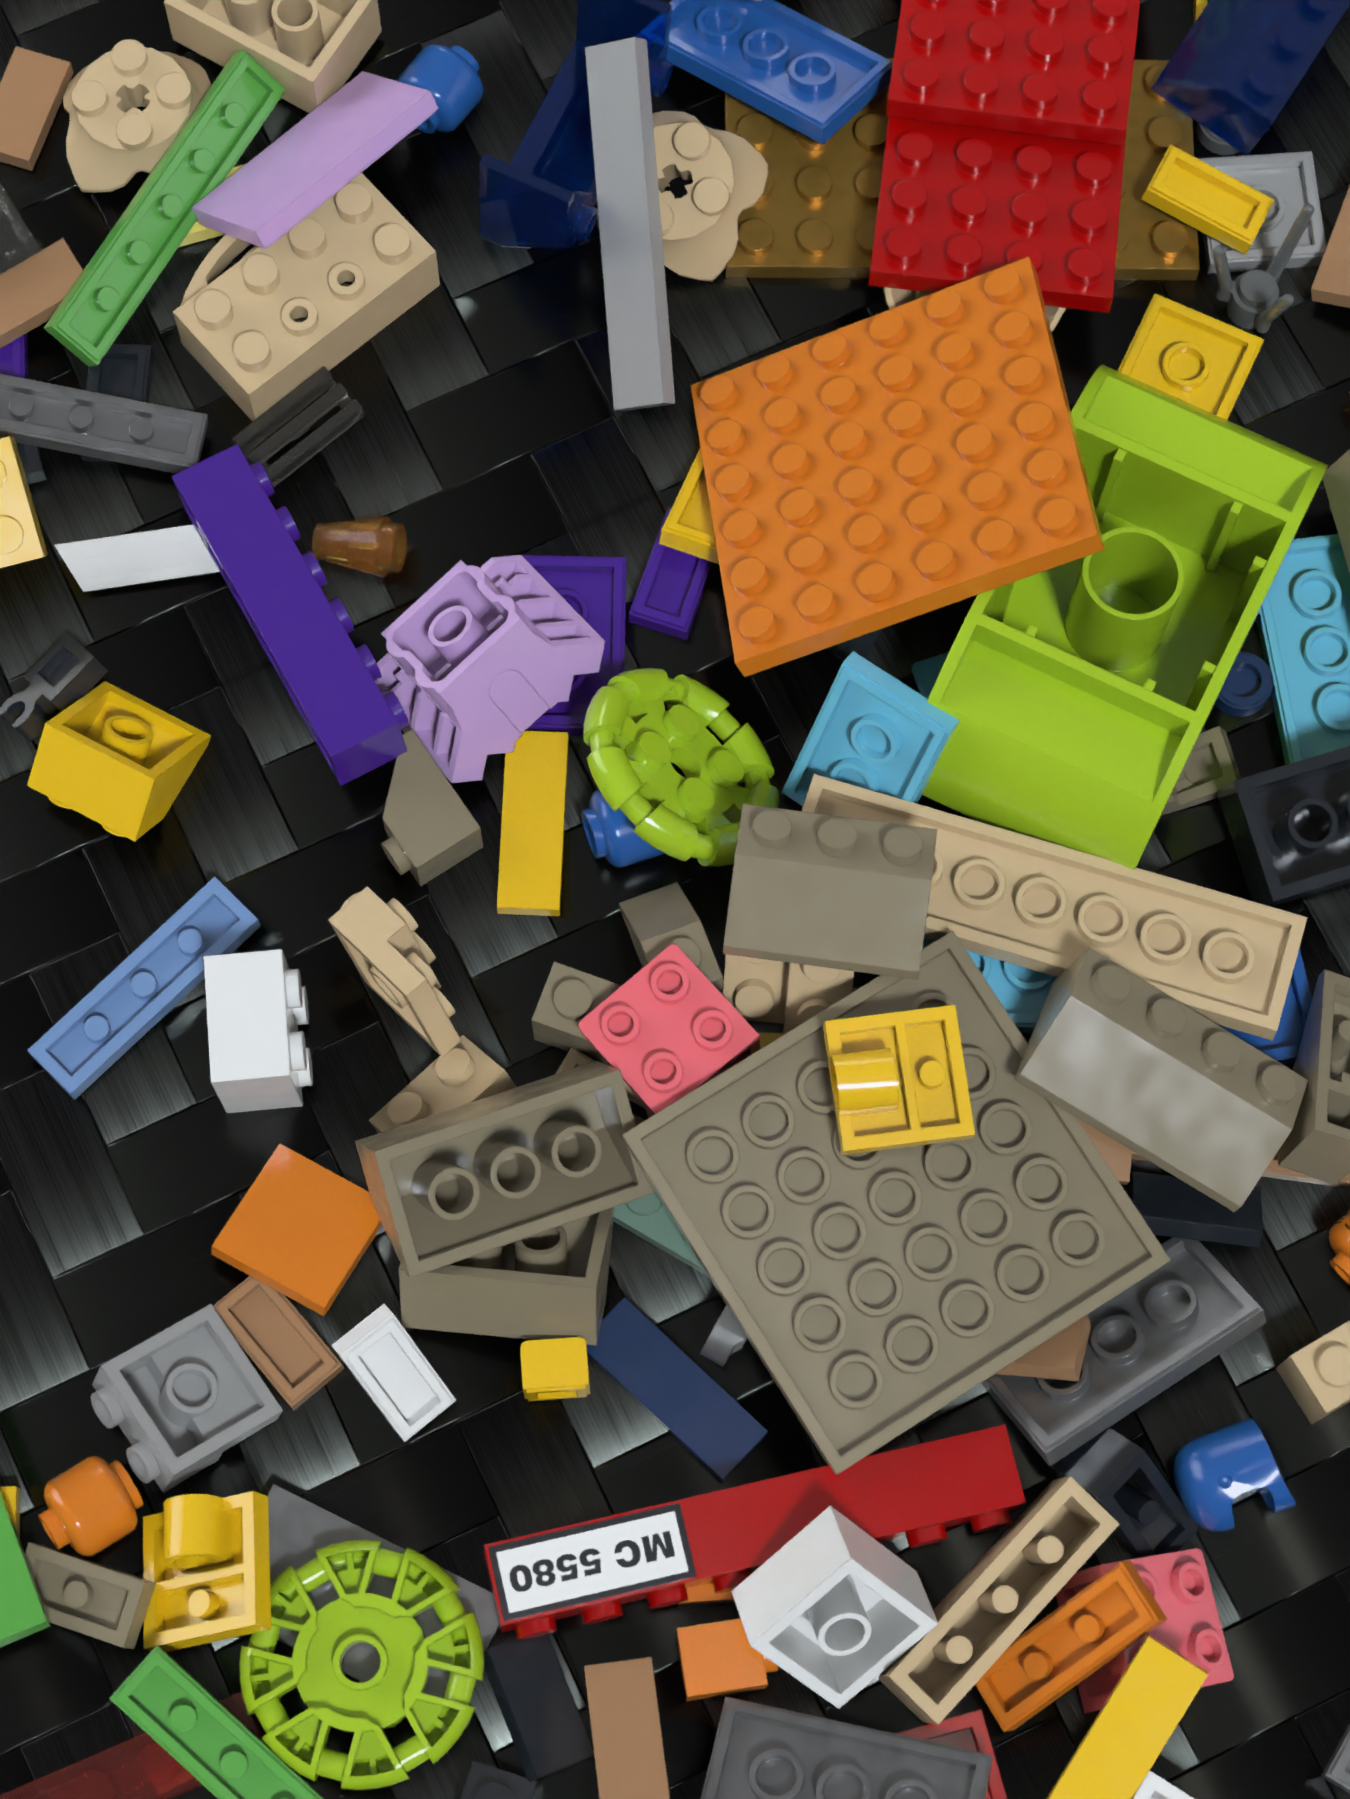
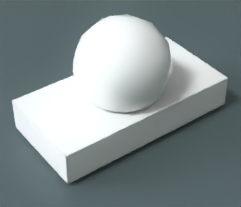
(394, 1372)

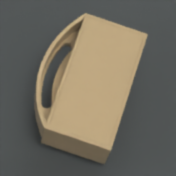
(304, 297)

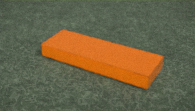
(1070, 1645)

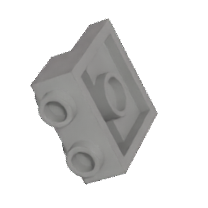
(183, 1398)

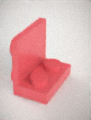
(668, 1031)
(1193, 1624)

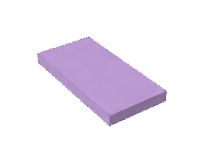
(315, 159)

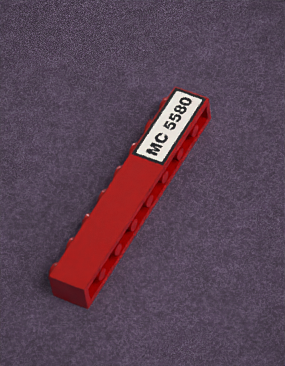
(735, 1530)

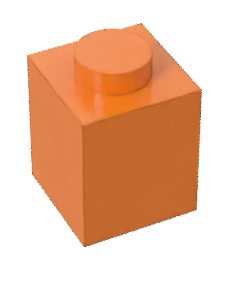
(720, 1660)

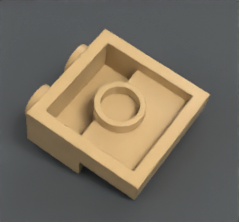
(396, 964)
(782, 990)

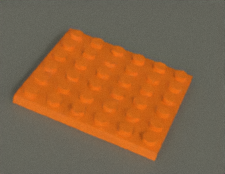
(892, 468)

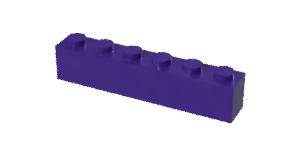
(291, 615)

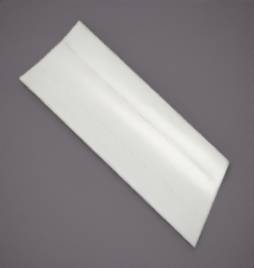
(137, 558)

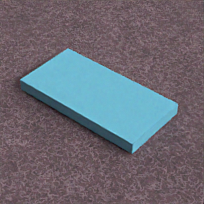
(1308, 647)

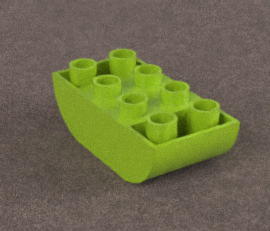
(1103, 670)

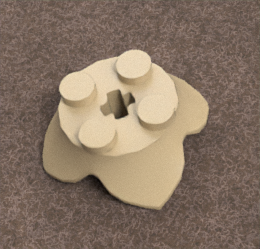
(111, 137)
(726, 178)

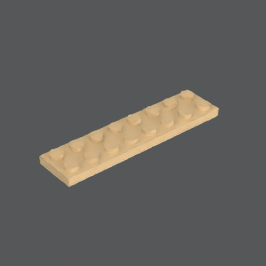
(1052, 903)

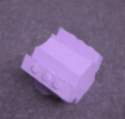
(484, 661)

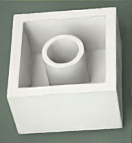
(254, 1031)
(834, 1607)

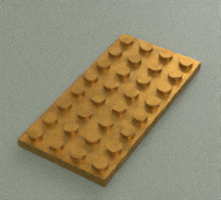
(825, 196)

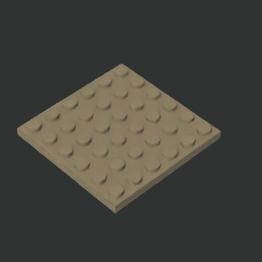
(899, 1269)

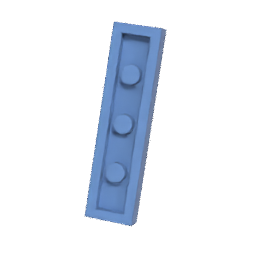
(143, 988)

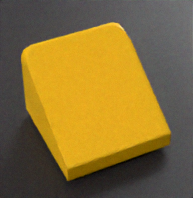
(555, 1369)

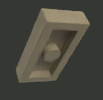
(89, 1595)

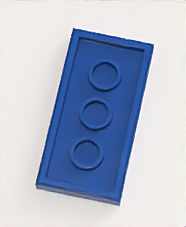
(777, 62)

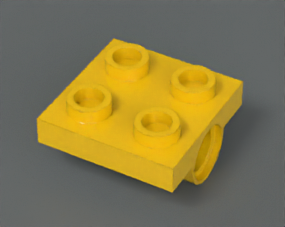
(898, 1079)
(207, 1569)

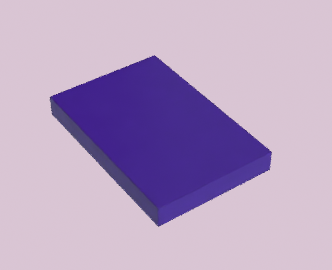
(598, 594)

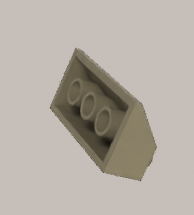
(1160, 1079)
(503, 1167)

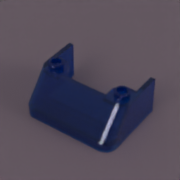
(551, 184)

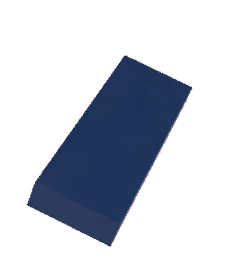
(675, 1390)

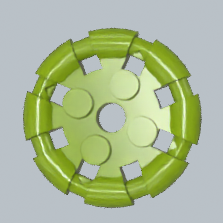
(633, 754)
(395, 1688)

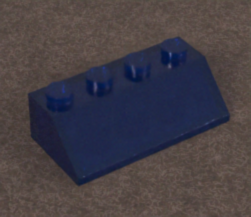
(1246, 63)

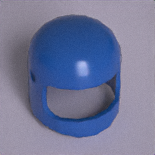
(1223, 1466)

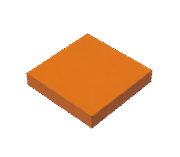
(299, 1230)

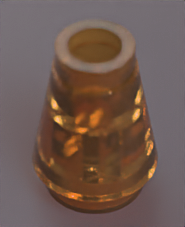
(362, 544)

